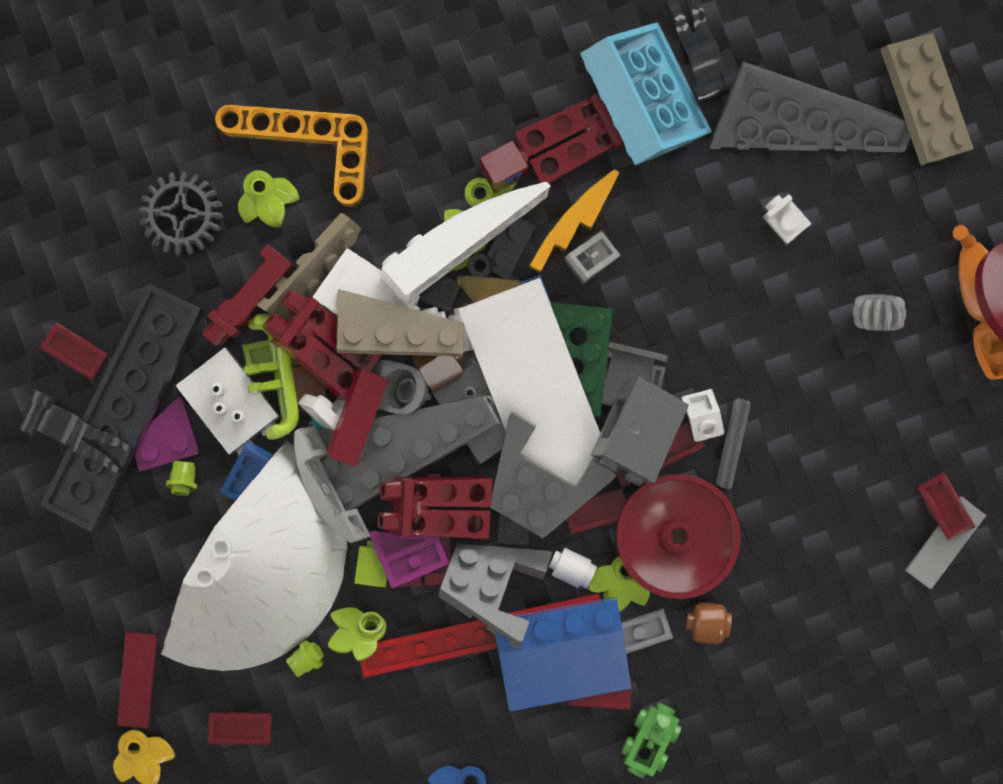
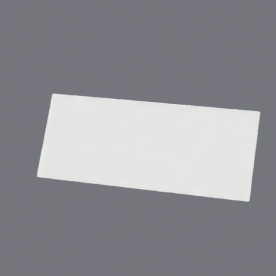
(533, 376)

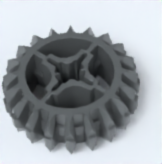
(181, 198)

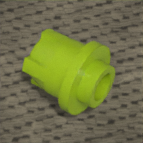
(182, 478)
(305, 658)

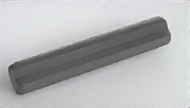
(733, 443)

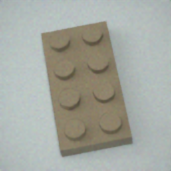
(926, 98)

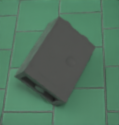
(468, 386)
(639, 431)

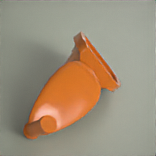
(986, 344)

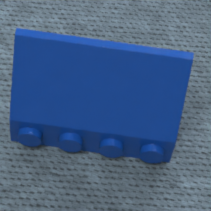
(565, 655)

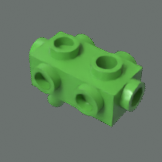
(655, 731)

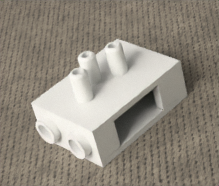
(359, 277)
(223, 403)

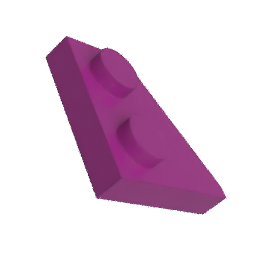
(167, 438)
(408, 556)

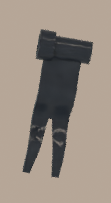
(703, 54)
(68, 429)

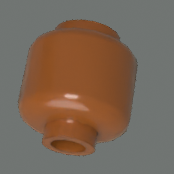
(709, 623)

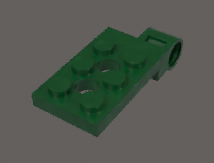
(593, 352)

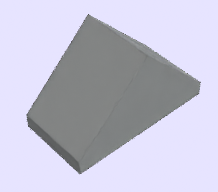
(591, 257)

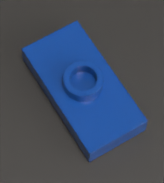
(245, 470)

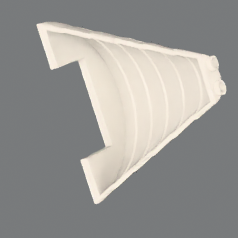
(259, 577)

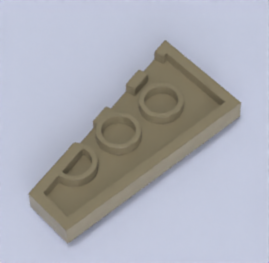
(314, 266)
(387, 328)

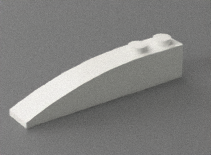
(455, 240)

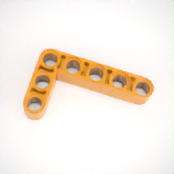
(307, 134)

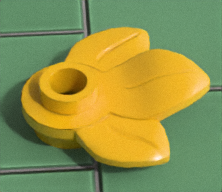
(144, 761)

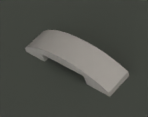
(308, 451)

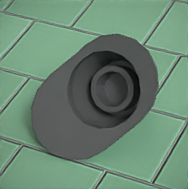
(405, 388)

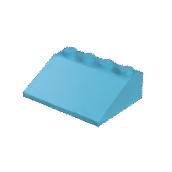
(645, 92)

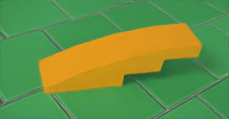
(581, 213)

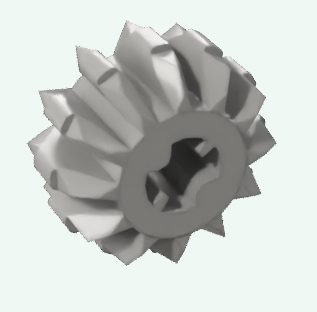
(879, 312)

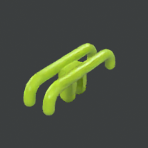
(283, 383)

